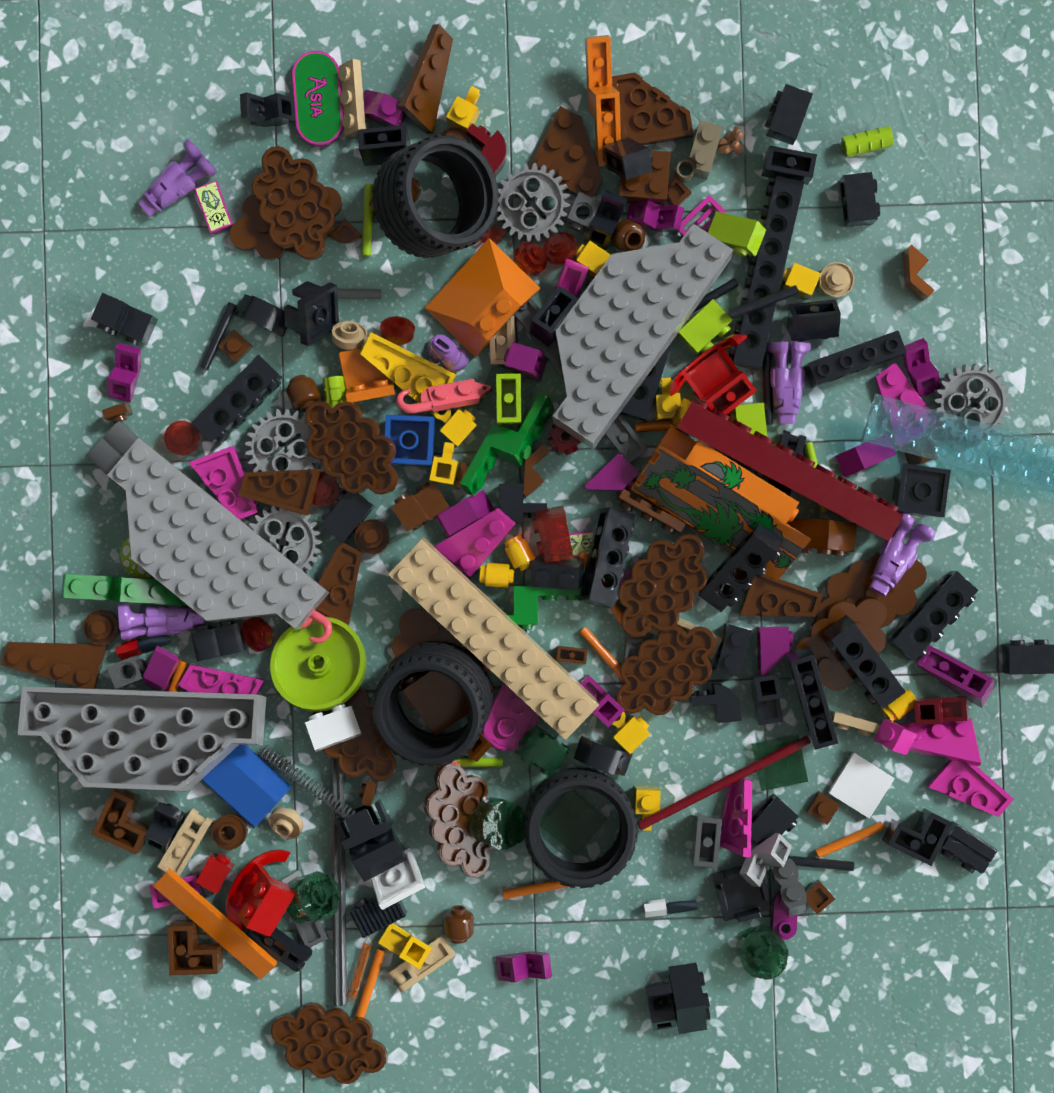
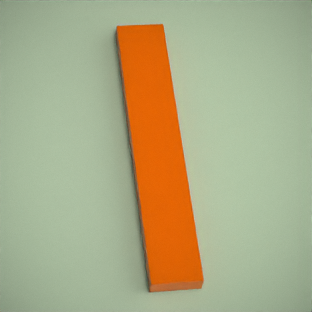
(215, 923)

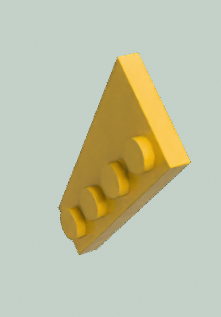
(404, 367)

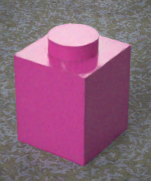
(895, 737)

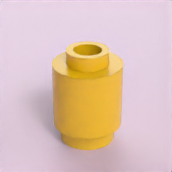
(519, 552)
(496, 575)
(900, 706)

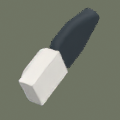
(661, 908)

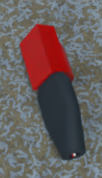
(136, 647)

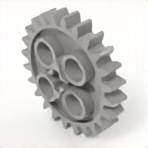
(548, 188)
(959, 385)
(271, 430)
(305, 547)

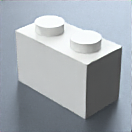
(333, 727)

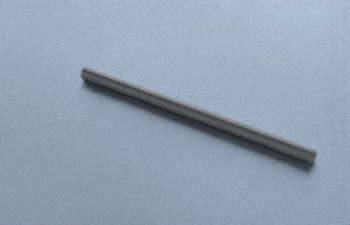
(338, 874)

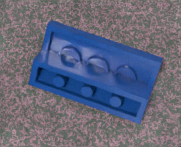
(247, 784)

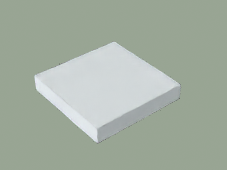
(861, 785)
(398, 882)

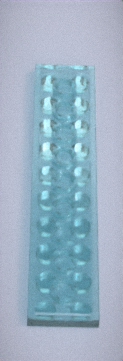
(960, 442)

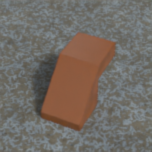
(913, 262)

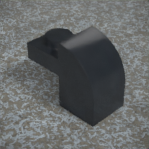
(268, 110)
(605, 219)
(262, 314)
(512, 502)
(767, 695)
(725, 701)
(602, 756)
(164, 827)
(661, 1006)

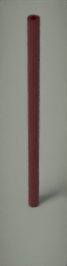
(724, 782)

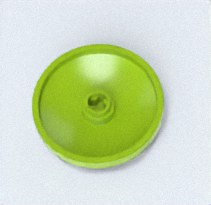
(318, 674)

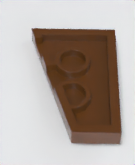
(283, 489)
(650, 514)
(340, 580)
(779, 598)

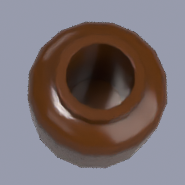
(628, 236)
(302, 392)
(458, 924)

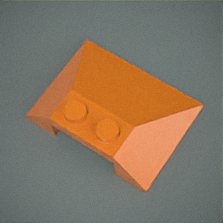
(482, 297)

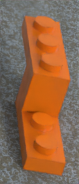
(601, 95)

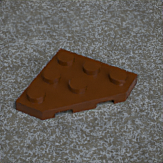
(648, 113)
(569, 154)

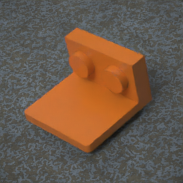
(362, 378)

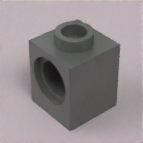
(582, 202)
(118, 675)

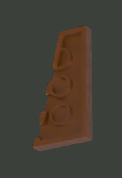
(427, 80)
(61, 662)

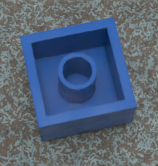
(412, 438)

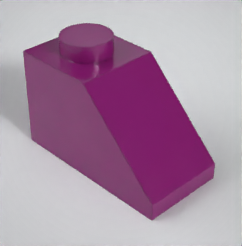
(382, 109)
(525, 361)
(614, 476)
(772, 646)

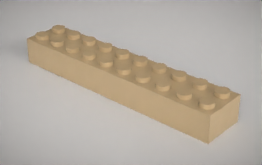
(494, 638)

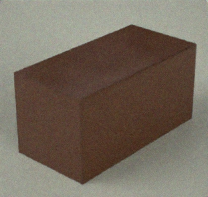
(571, 654)

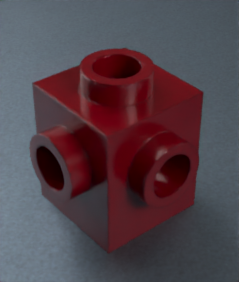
(562, 446)

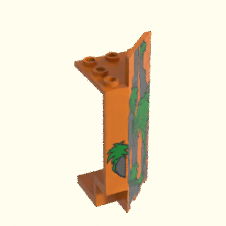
(718, 497)

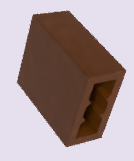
(436, 699)

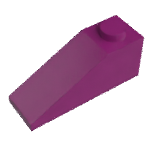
(957, 676)

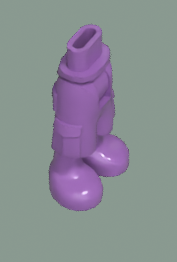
(175, 182)
(444, 349)
(786, 382)
(896, 557)
(156, 621)

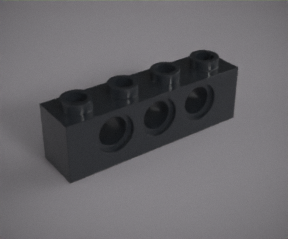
(854, 359)
(641, 408)
(207, 422)
(758, 541)
(597, 566)
(904, 639)
(887, 687)
(812, 697)

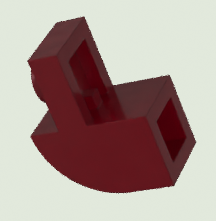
(492, 147)
(940, 709)

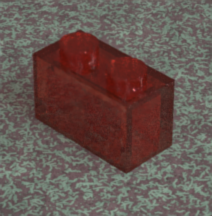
(553, 534)

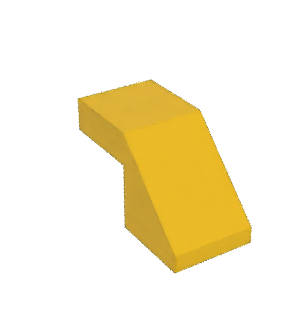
(405, 945)

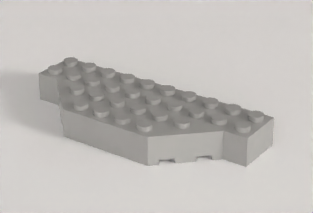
(627, 325)
(205, 549)
(141, 735)

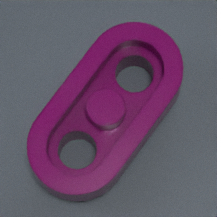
(780, 918)

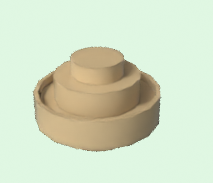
(836, 280)
(349, 335)
(286, 823)

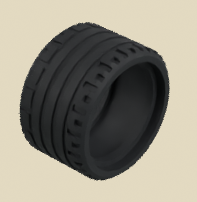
(473, 183)
(407, 739)
(593, 872)

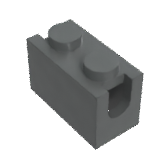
(706, 840)

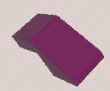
(656, 217)
(920, 369)
(125, 373)
(862, 457)
(464, 513)
(160, 669)
(608, 708)
(523, 965)

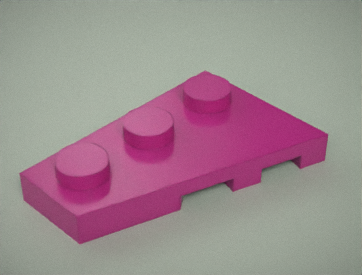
(894, 384)
(224, 476)
(477, 541)
(210, 680)
(947, 739)
(971, 786)
(737, 818)

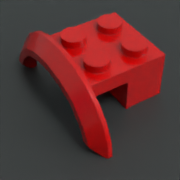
(716, 377)
(256, 898)

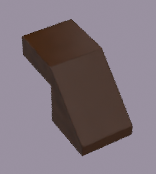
(531, 478)

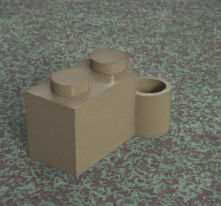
(702, 152)

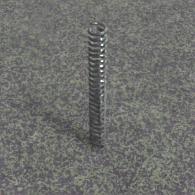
(303, 784)

